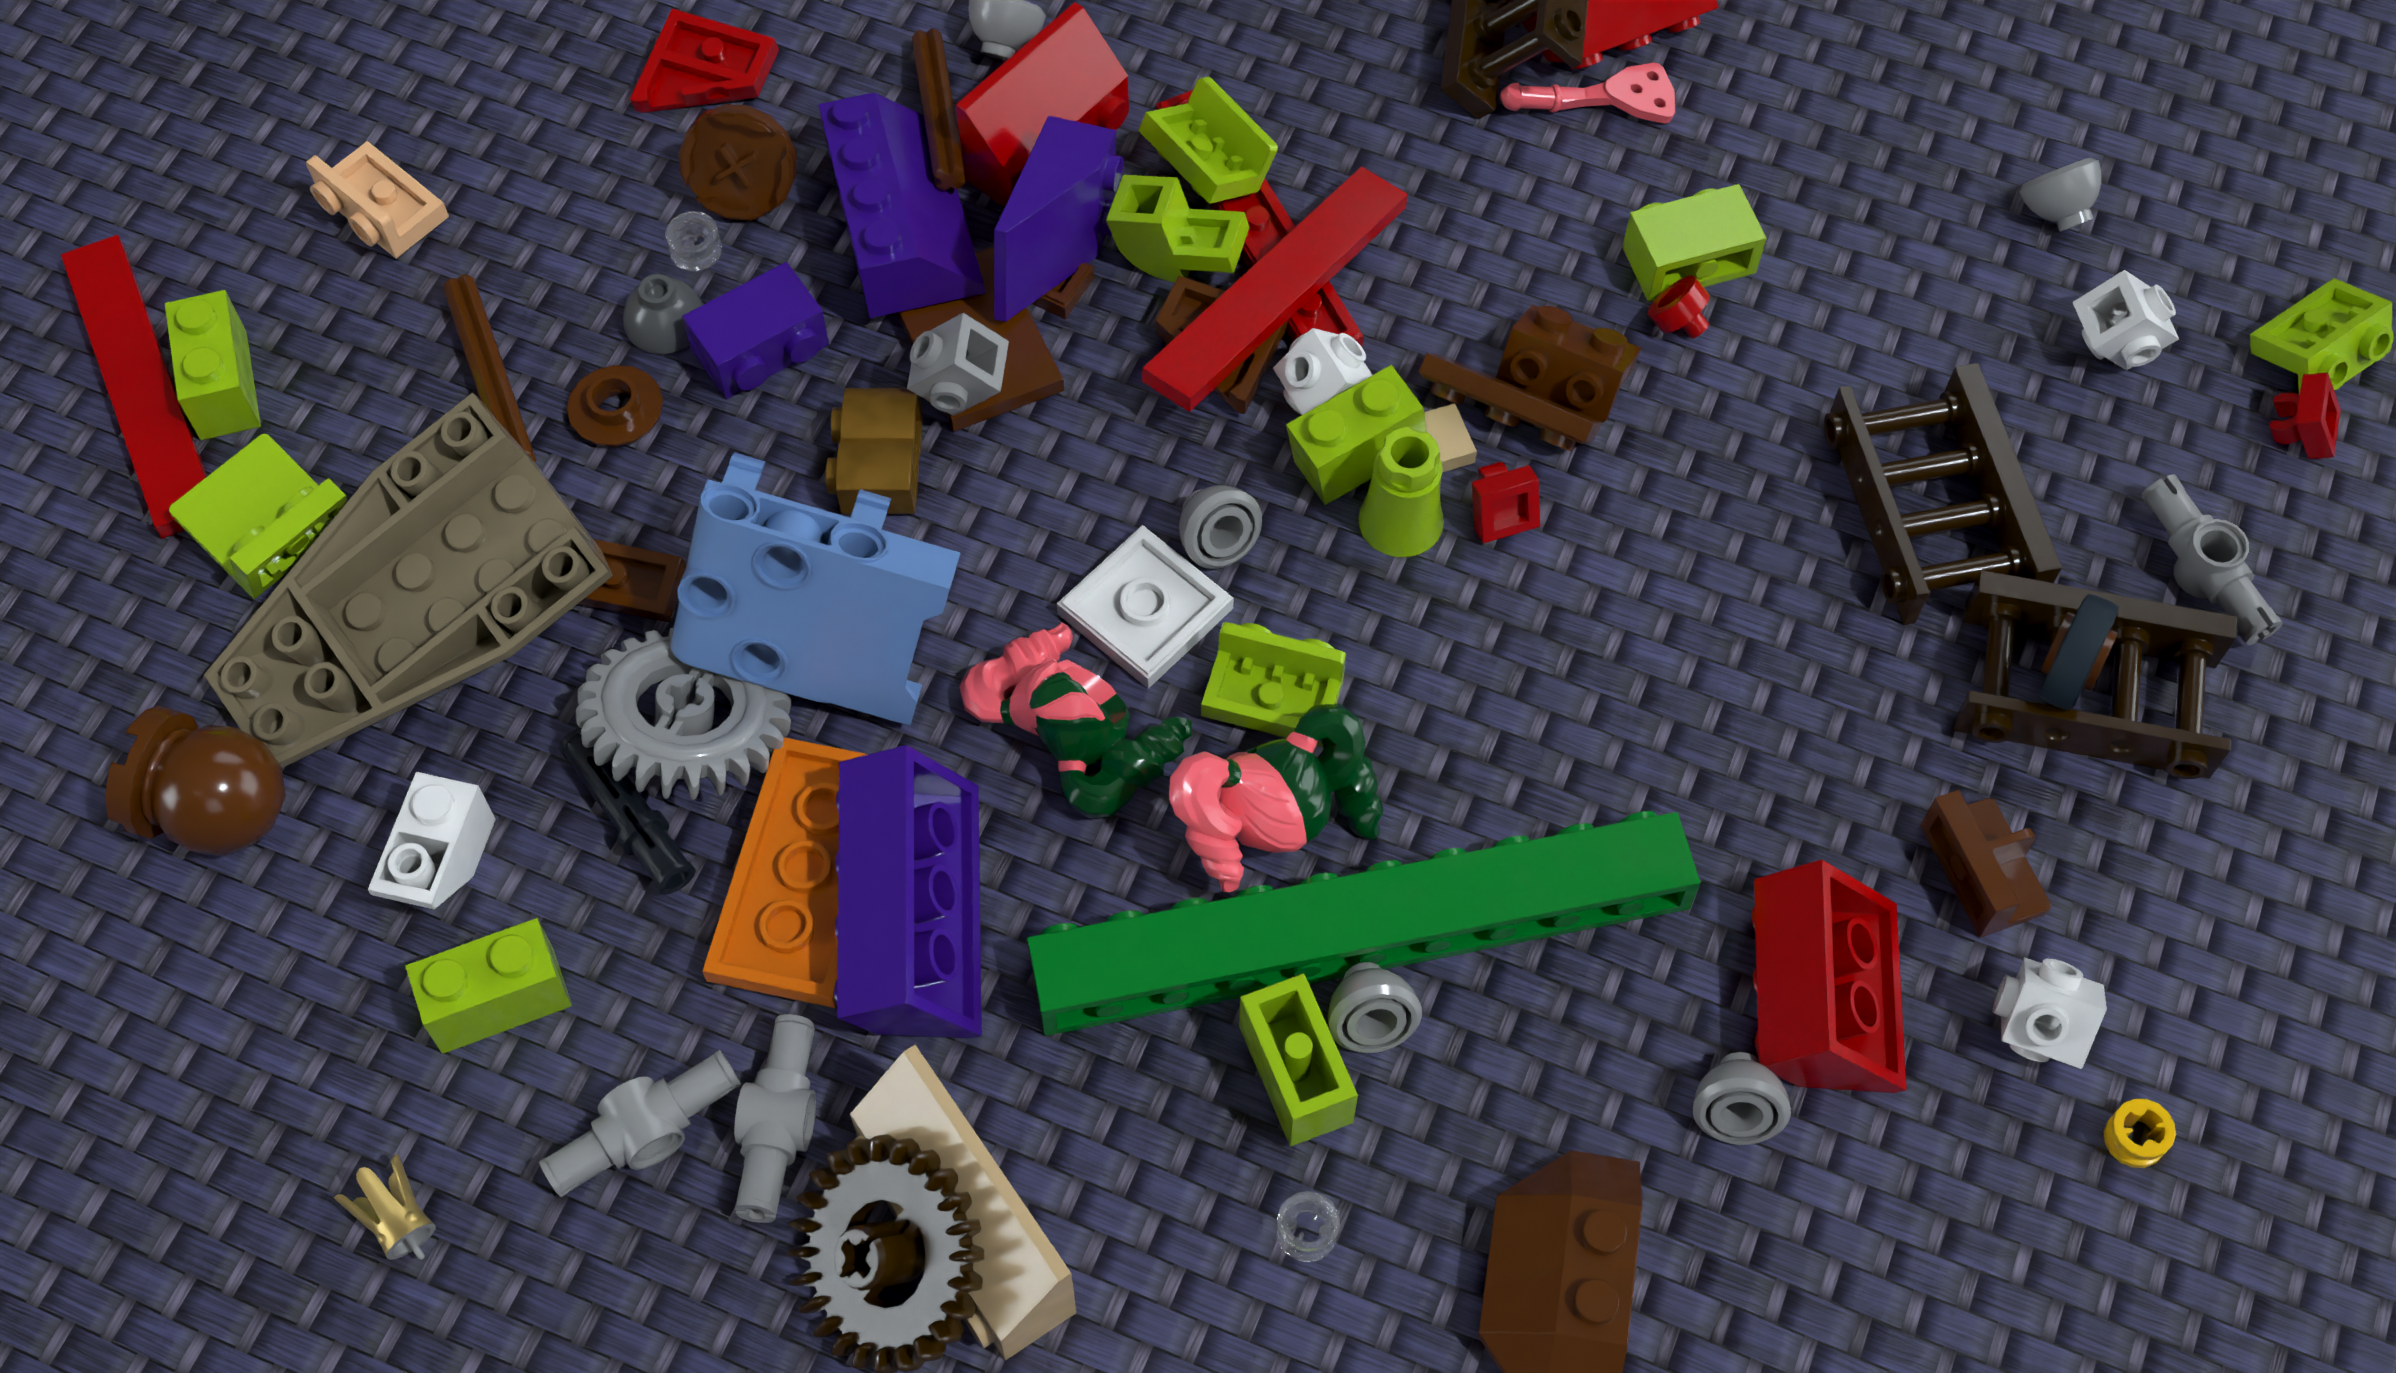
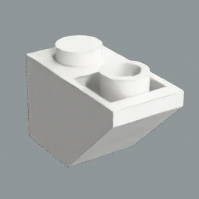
(433, 842)

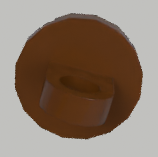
(738, 162)

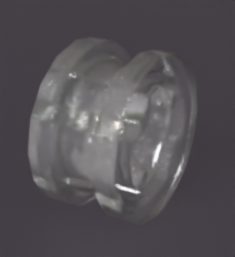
(693, 225)
(1287, 1220)

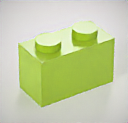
(1700, 236)
(212, 365)
(1343, 435)
(488, 986)
(1297, 1059)

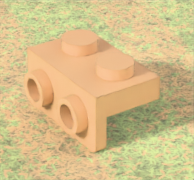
(377, 199)

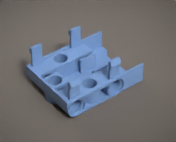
(807, 596)

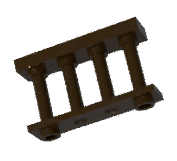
(1477, 52)
(1983, 455)
(2144, 628)

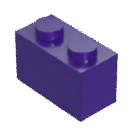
(756, 330)

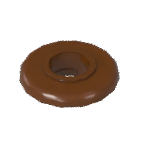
(621, 425)

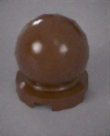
(197, 785)

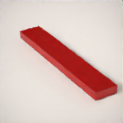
(1268, 226)
(1273, 289)
(135, 376)

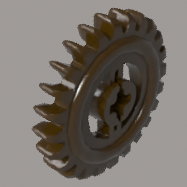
(859, 1260)

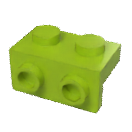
(1211, 143)
(1270, 678)

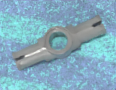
(2201, 537)
(775, 1118)
(640, 1123)

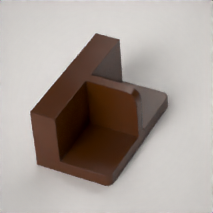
(1985, 862)

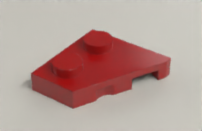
(702, 64)

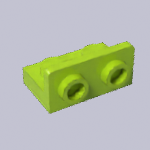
(2328, 332)

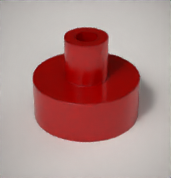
(1681, 307)

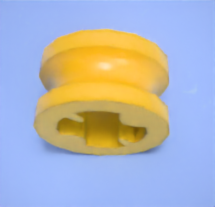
(2151, 1151)

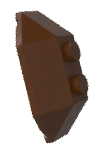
(1563, 1267)

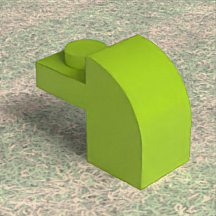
(1168, 238)

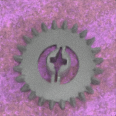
(683, 732)

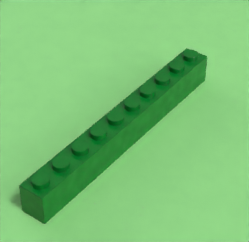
(1380, 916)

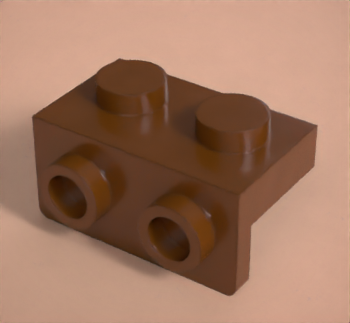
(1567, 361)

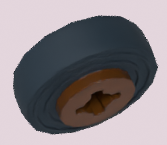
(2079, 652)

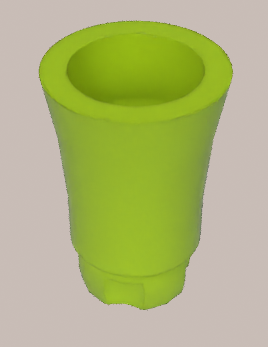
(1403, 500)

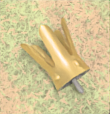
(394, 1217)

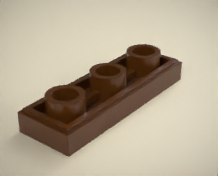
(1508, 402)

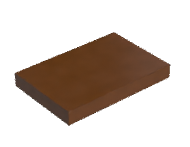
(1029, 367)

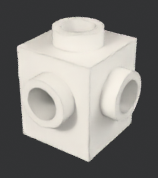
(2126, 320)
(1320, 368)
(2050, 1011)

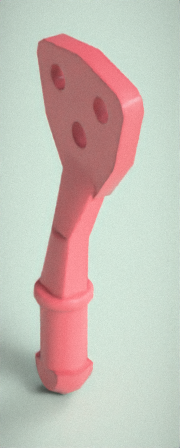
(1615, 91)

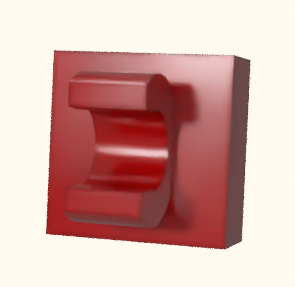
(2314, 416)
(1505, 501)

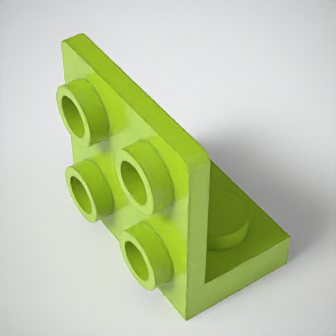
(258, 514)

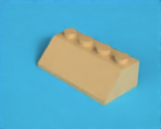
(1023, 1276)

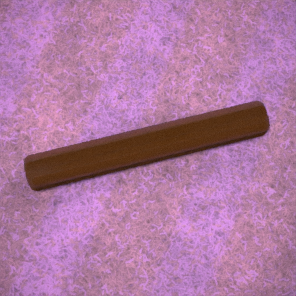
(938, 110)
(485, 357)

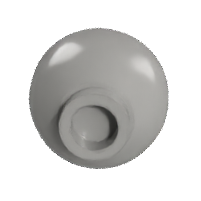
(1004, 25)
(2065, 193)
(1219, 525)
(1373, 1010)
(1741, 1101)

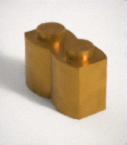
(877, 447)

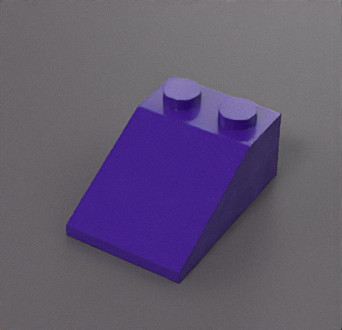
(1054, 212)

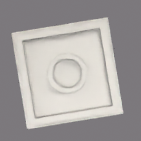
(1145, 606)

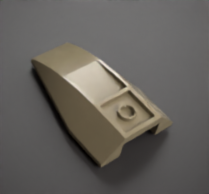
(412, 587)

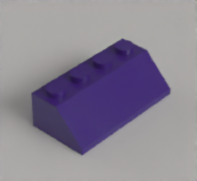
(901, 228)
(908, 897)

